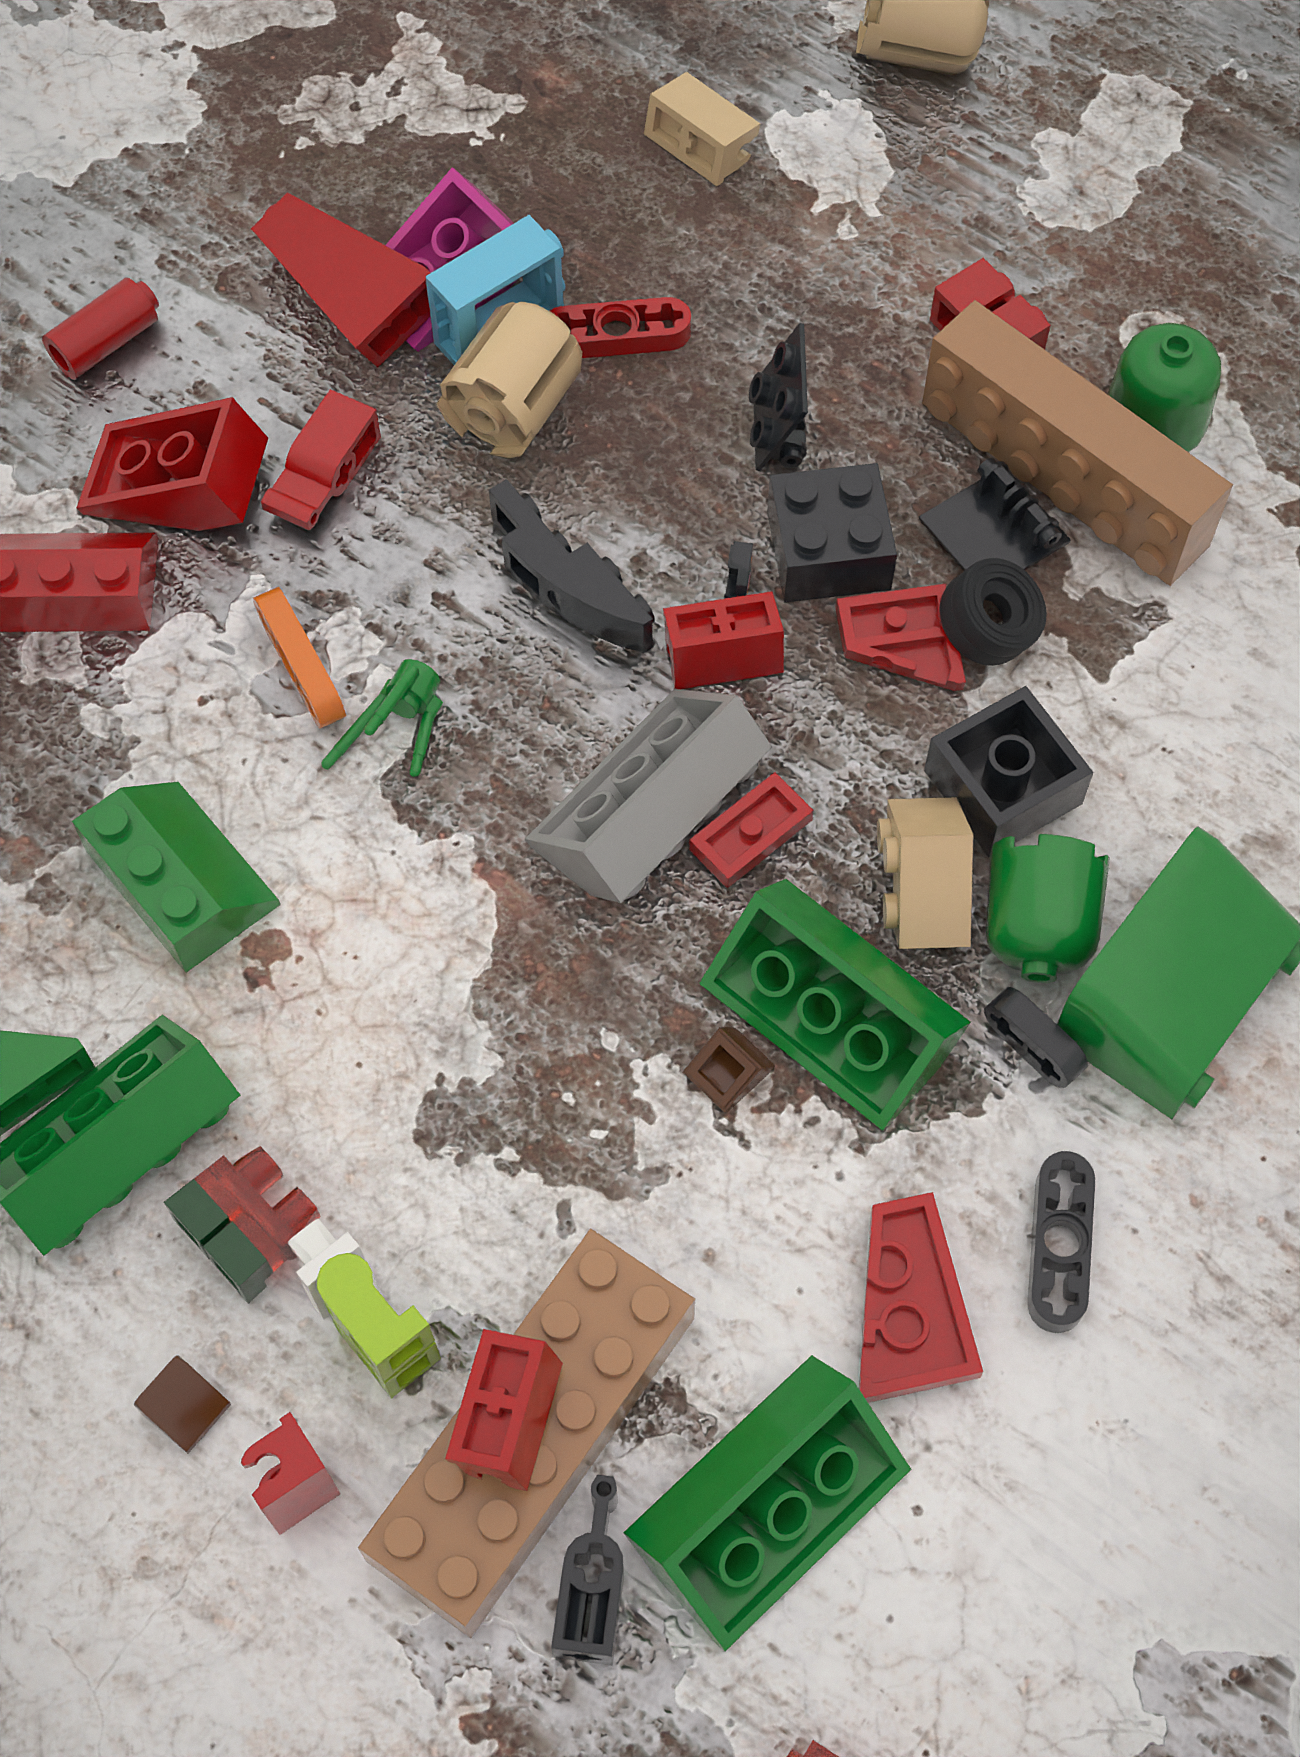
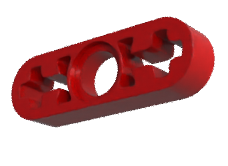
(631, 312)

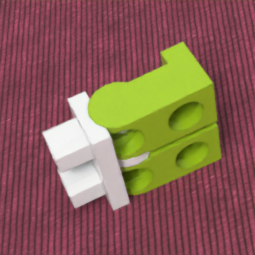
(345, 1288)

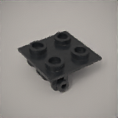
(781, 404)
(995, 521)

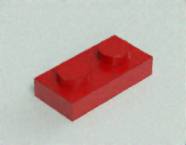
(751, 830)

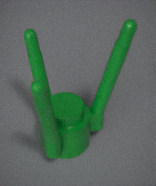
(406, 694)

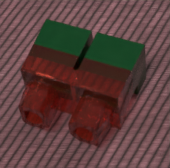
(236, 1225)

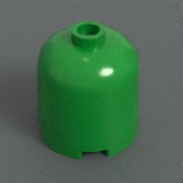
(1170, 381)
(1045, 905)

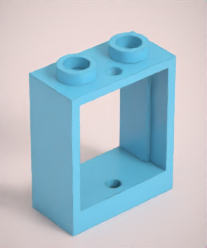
(485, 269)

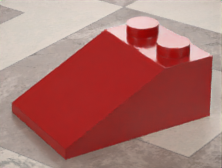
(177, 467)

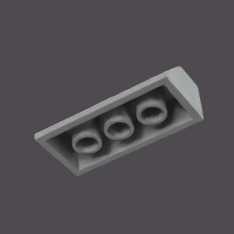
(651, 793)

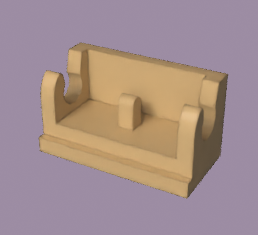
(700, 127)

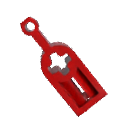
(323, 459)

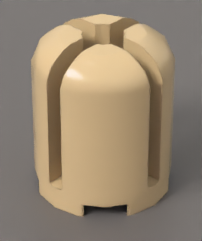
(924, 33)
(511, 377)

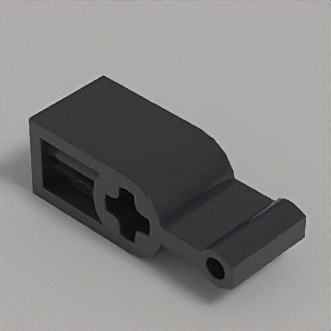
(603, 1596)

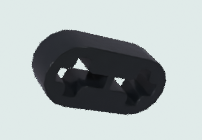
(1036, 1037)

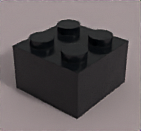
(831, 532)
(1008, 769)

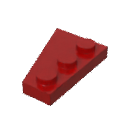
(913, 1305)

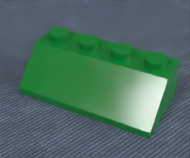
(833, 1002)
(110, 1132)
(769, 1500)

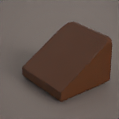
(728, 1067)
(182, 1404)

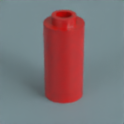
(101, 327)

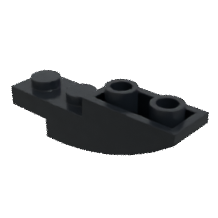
(569, 583)

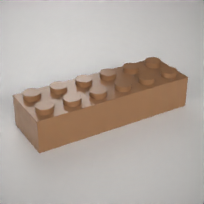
(1074, 443)
(466, 1537)

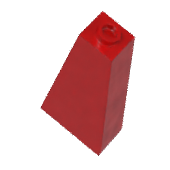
(355, 280)

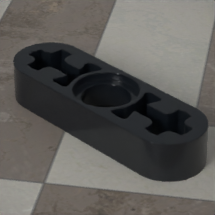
(1041, 1283)

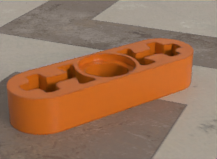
(299, 657)

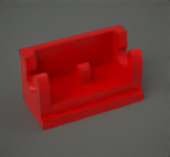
(724, 640)
(505, 1408)
(297, 1483)

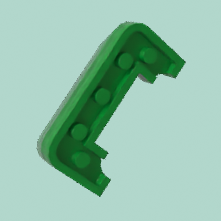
(1181, 975)

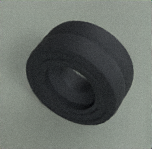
(1015, 597)

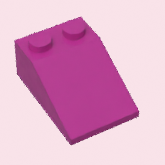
(443, 228)

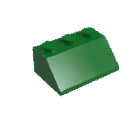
(174, 869)

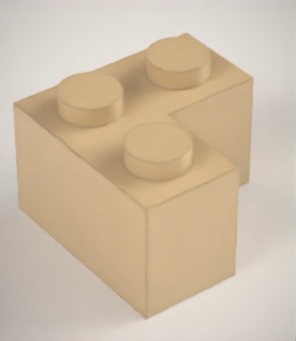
(931, 863)

